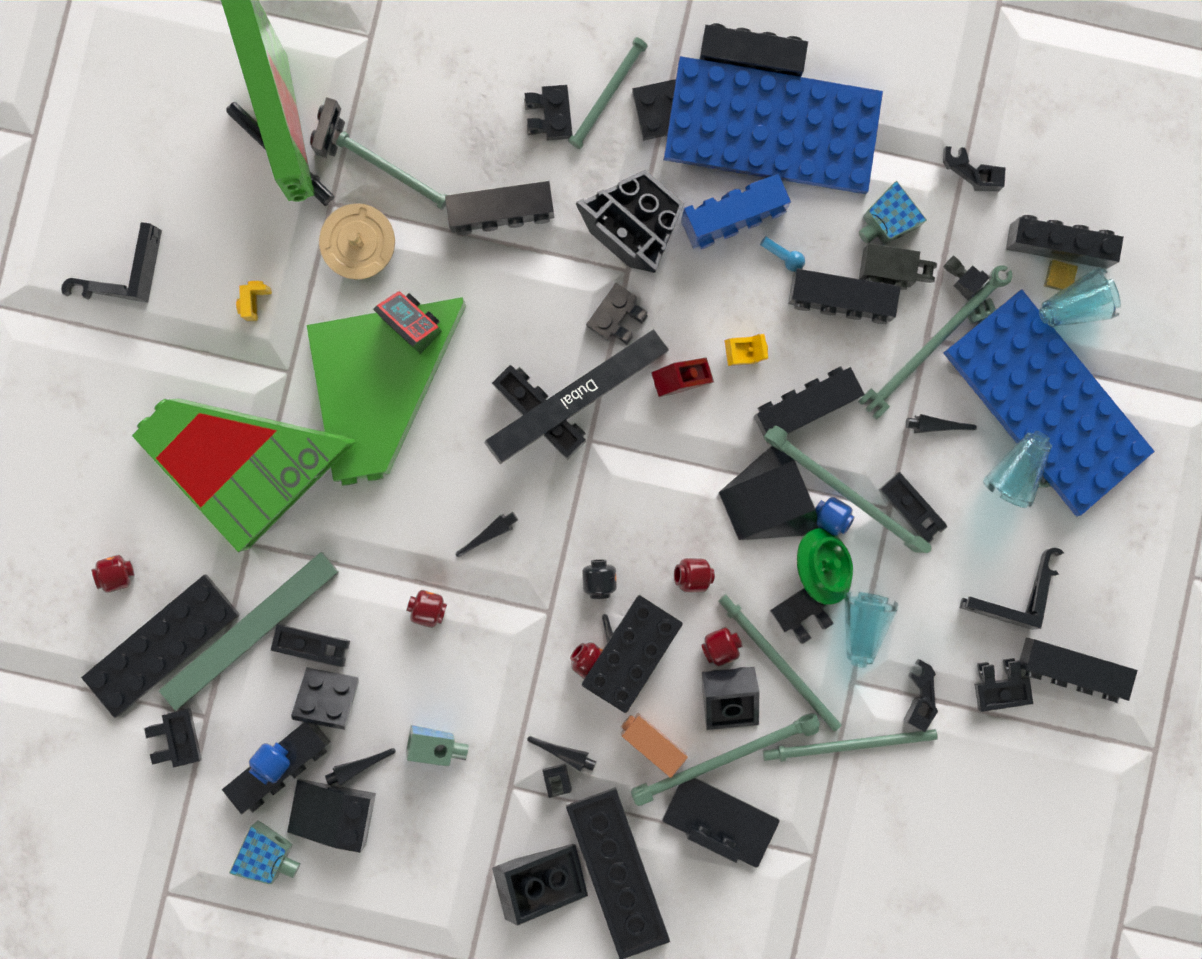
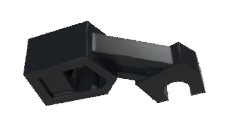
(961, 166)
(925, 682)

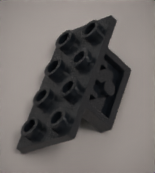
(632, 654)
(721, 822)

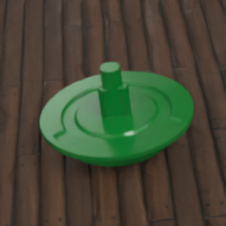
(824, 566)

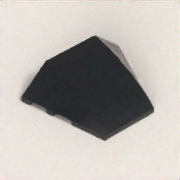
(633, 219)
(769, 499)

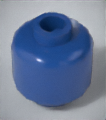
(834, 516)
(269, 763)

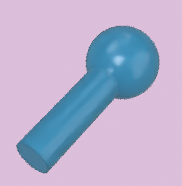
(793, 260)

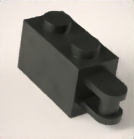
(894, 266)

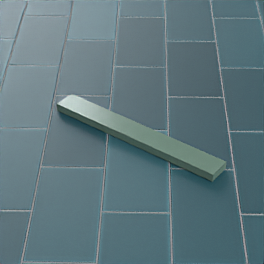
(248, 631)

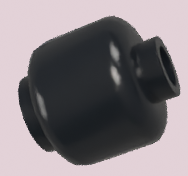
(599, 579)

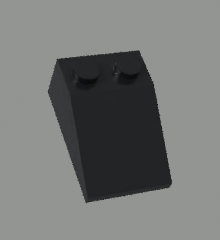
(331, 815)
(539, 883)

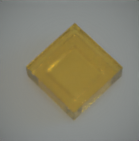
(1060, 275)

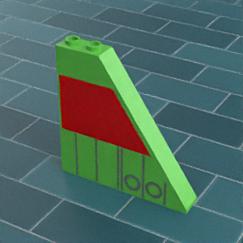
(271, 95)
(237, 464)

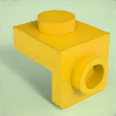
(247, 303)
(746, 350)

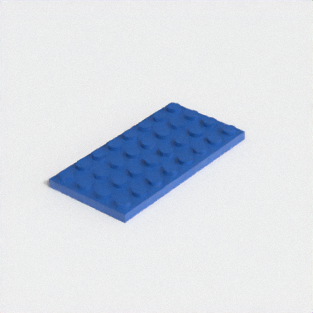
(773, 125)
(1042, 386)

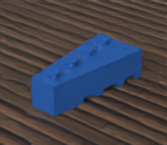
(735, 211)

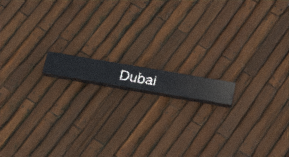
(576, 396)

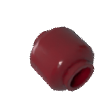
(112, 573)
(693, 575)
(426, 608)
(722, 647)
(584, 657)

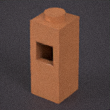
(653, 744)

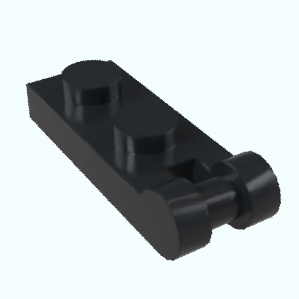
(912, 507)
(309, 645)

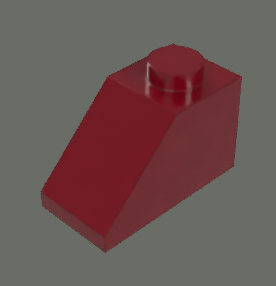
(682, 376)

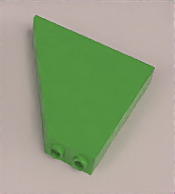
(374, 384)

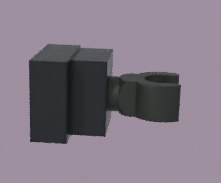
(969, 281)
(557, 780)

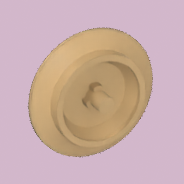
(357, 241)

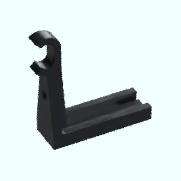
(141, 272)
(1036, 604)

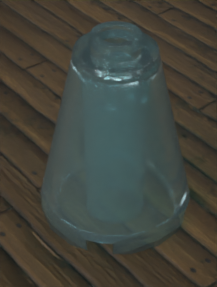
(1083, 301)
(1021, 470)
(866, 625)

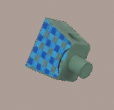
(891, 216)
(423, 742)
(264, 856)

